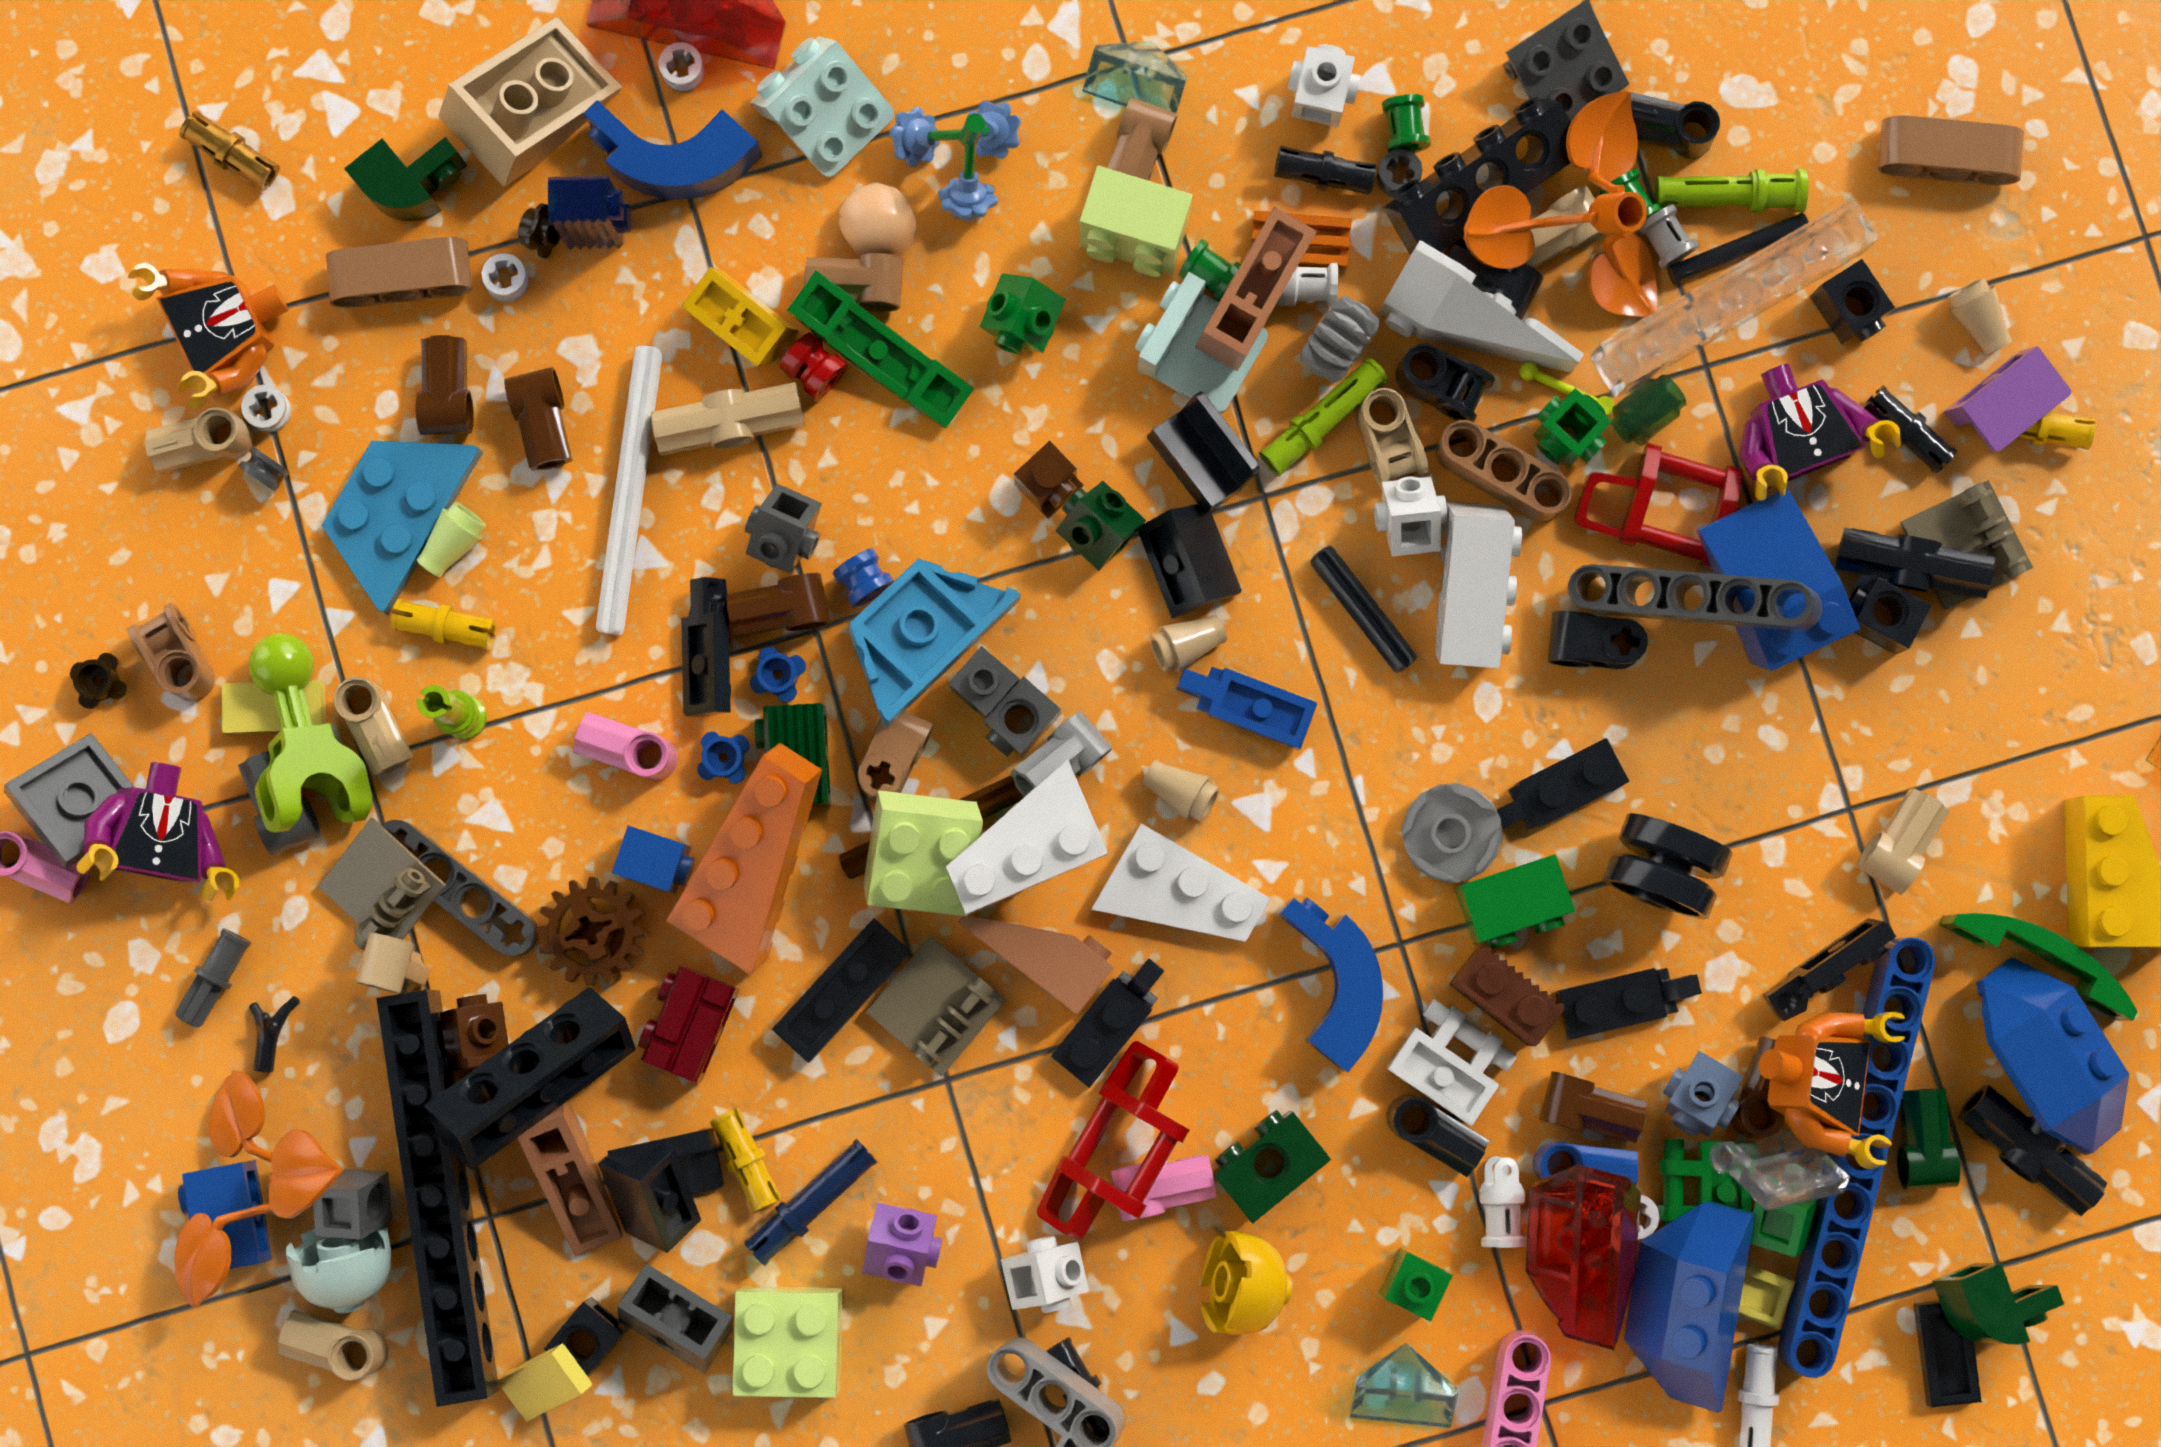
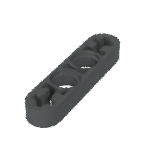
(459, 884)

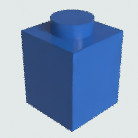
(653, 860)

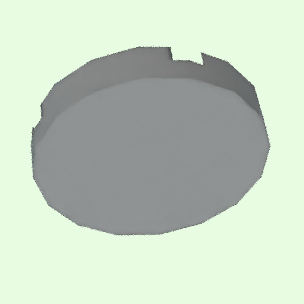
(1452, 832)

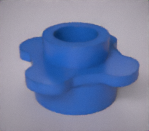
(771, 661)
(733, 768)

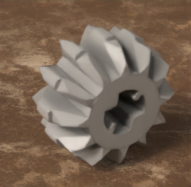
(1339, 339)

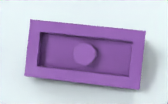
(2011, 398)

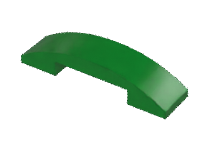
(879, 350)
(2096, 984)

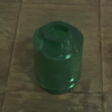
(1647, 410)

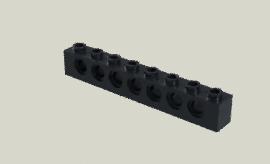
(437, 1203)

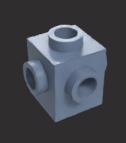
(1707, 1079)

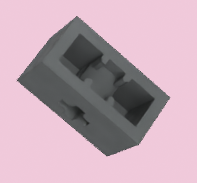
(675, 1318)

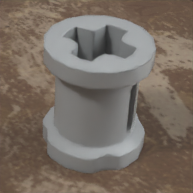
(1668, 237)

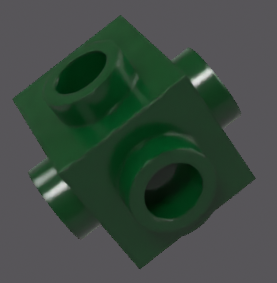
(1099, 524)

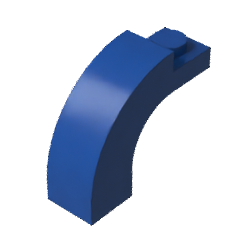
(676, 171)
(1358, 983)

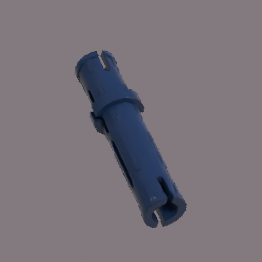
(810, 1202)

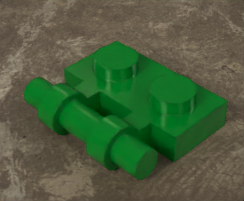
(1710, 1184)

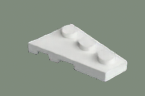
(1030, 844)
(1179, 889)

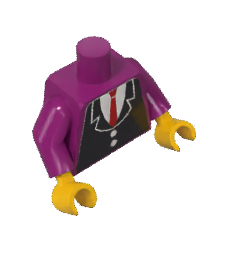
(1806, 431)
(156, 836)

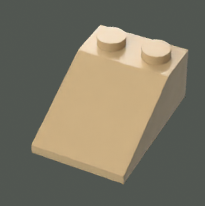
(526, 100)

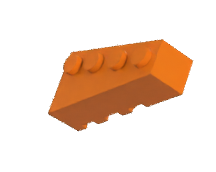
(746, 870)

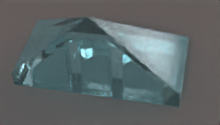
(1137, 72)
(1404, 1391)

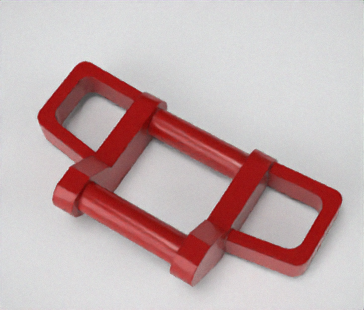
(1633, 529)
(1099, 1190)

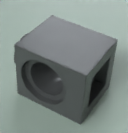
(983, 682)
(1027, 697)
(354, 1205)

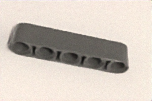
(1717, 602)

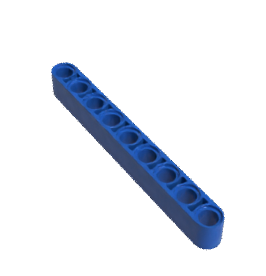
(1863, 1183)

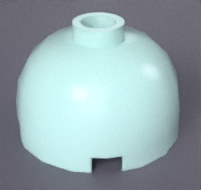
(340, 1270)

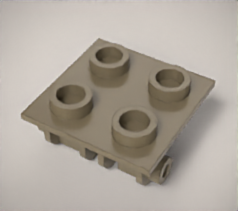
(1973, 524)
(381, 884)
(935, 1006)

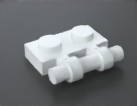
(1444, 1075)

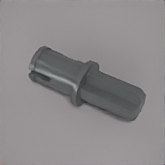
(212, 978)

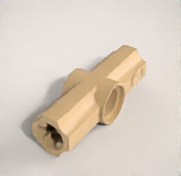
(727, 419)

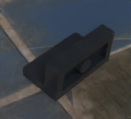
(1204, 453)
(1188, 559)
(695, 1152)
(652, 1197)

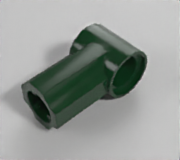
(1926, 1155)

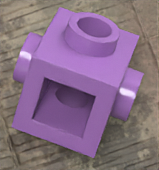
(901, 1245)

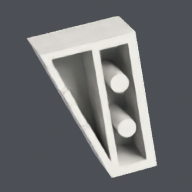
(1476, 585)

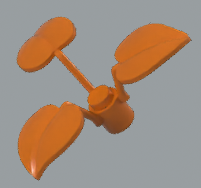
(1606, 143)
(297, 1181)

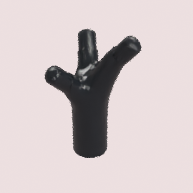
(268, 1031)

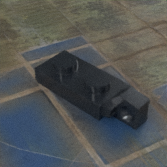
(706, 650)
(1564, 786)
(1826, 968)
(1623, 1001)
(1108, 1024)

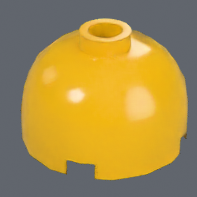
(1245, 1282)

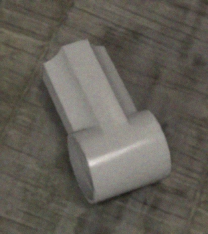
(1073, 740)

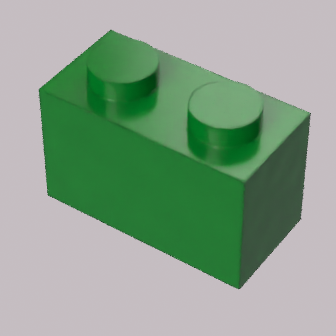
(1515, 900)

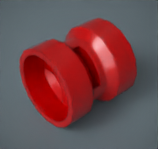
(813, 366)

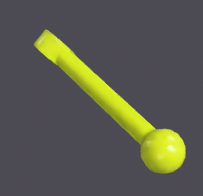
(1529, 371)

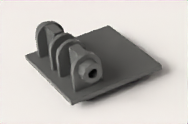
(1567, 61)

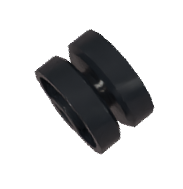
(1667, 866)

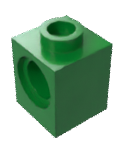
(1784, 1228)
(1415, 1284)

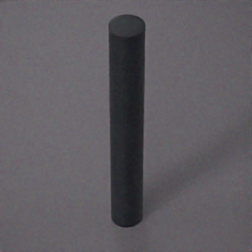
(1734, 249)

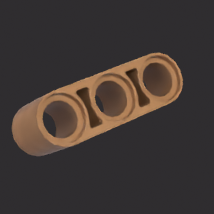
(1951, 150)
(398, 272)
(1528, 471)

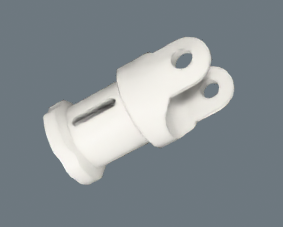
(1311, 285)
(1502, 1201)

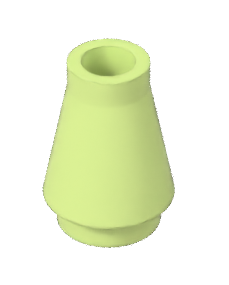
(452, 537)

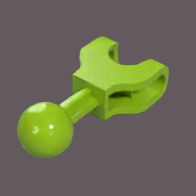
(302, 752)

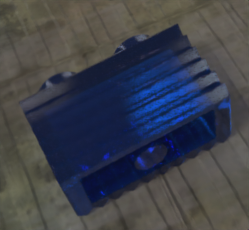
(587, 211)

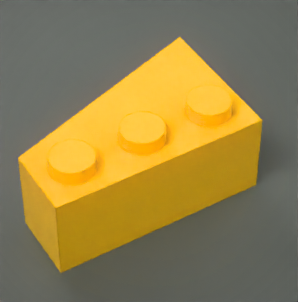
(2111, 874)

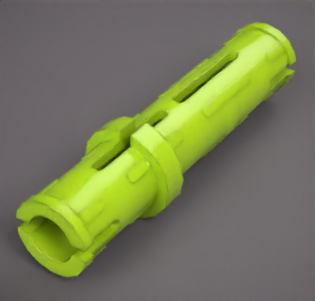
(1308, 430)

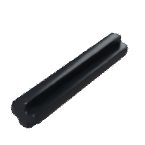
(1363, 609)

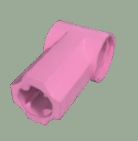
(622, 746)
(41, 869)
(1177, 1184)

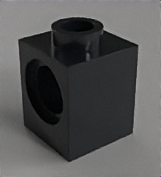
(1858, 283)
(1906, 610)
(597, 1321)

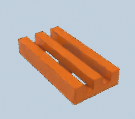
(1321, 223)

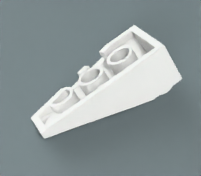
(1443, 306)

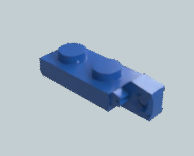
(1250, 704)

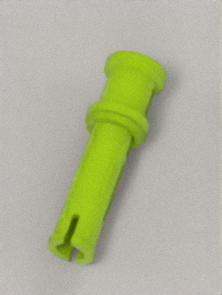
(1755, 191)
(453, 711)

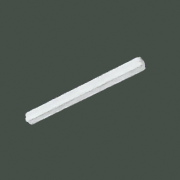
(629, 491)

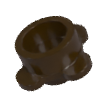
(537, 232)
(83, 679)

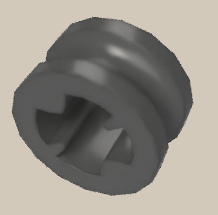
(1393, 158)
(263, 468)

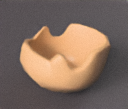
(877, 220)

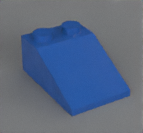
(1777, 543)

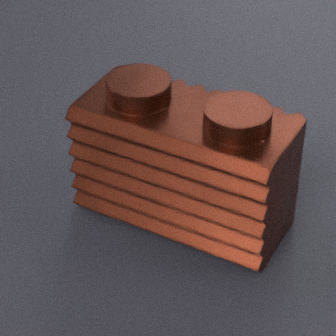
(1507, 996)

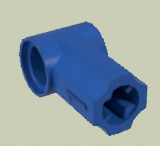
(1606, 1159)

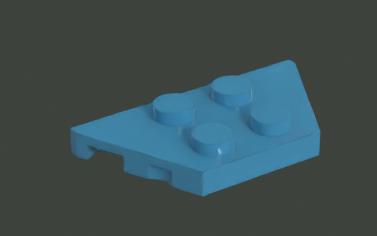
(392, 509)
(921, 631)

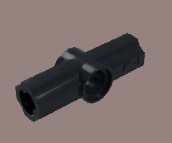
(1915, 563)
(2031, 1151)

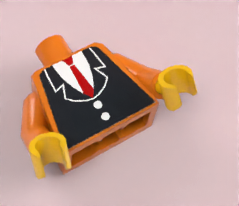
(214, 324)
(1822, 1081)

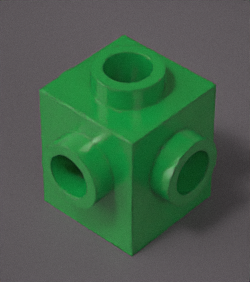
(1021, 314)
(1580, 414)

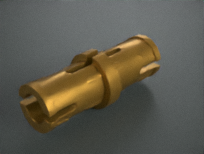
(229, 150)

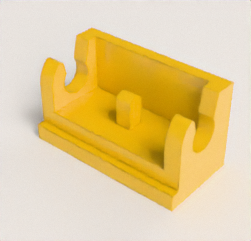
(738, 317)

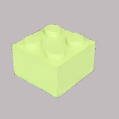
(1134, 222)
(912, 846)
(787, 1342)

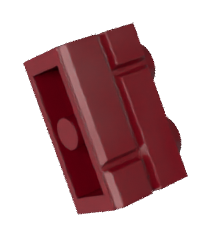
(688, 1023)

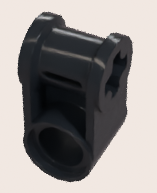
(1447, 383)
(1586, 640)

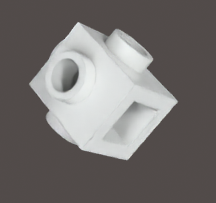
(1323, 84)
(1411, 516)
(1055, 1273)

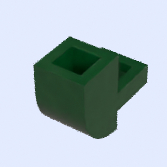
(404, 190)
(1986, 1310)

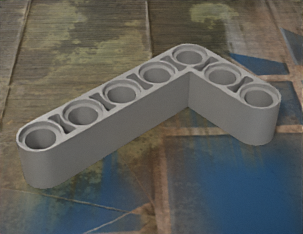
(1030, 1394)

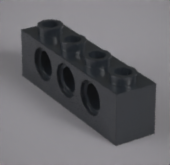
(1414, 206)
(530, 1078)

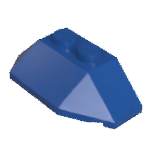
(2054, 1054)
(1690, 1301)

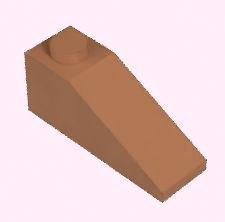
(1255, 289)
(1051, 959)
(570, 1180)

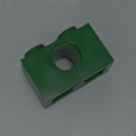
(1300, 1160)

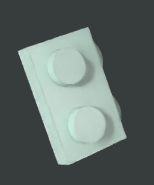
(824, 104)
(1170, 349)

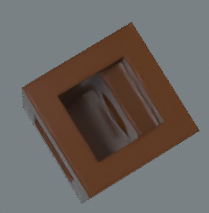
(1048, 479)
(461, 1039)

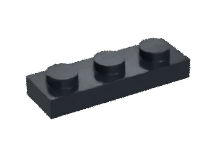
(841, 990)

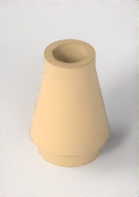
(1981, 315)
(1185, 642)
(1183, 790)

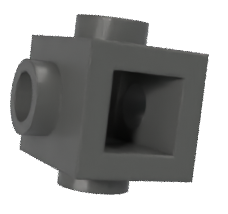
(783, 529)

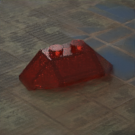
(722, 28)
(1584, 1250)

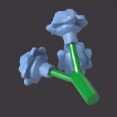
(989, 128)

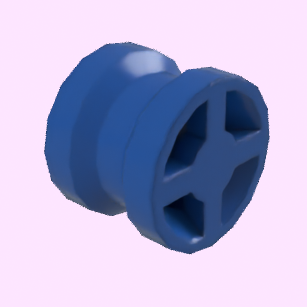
(862, 577)

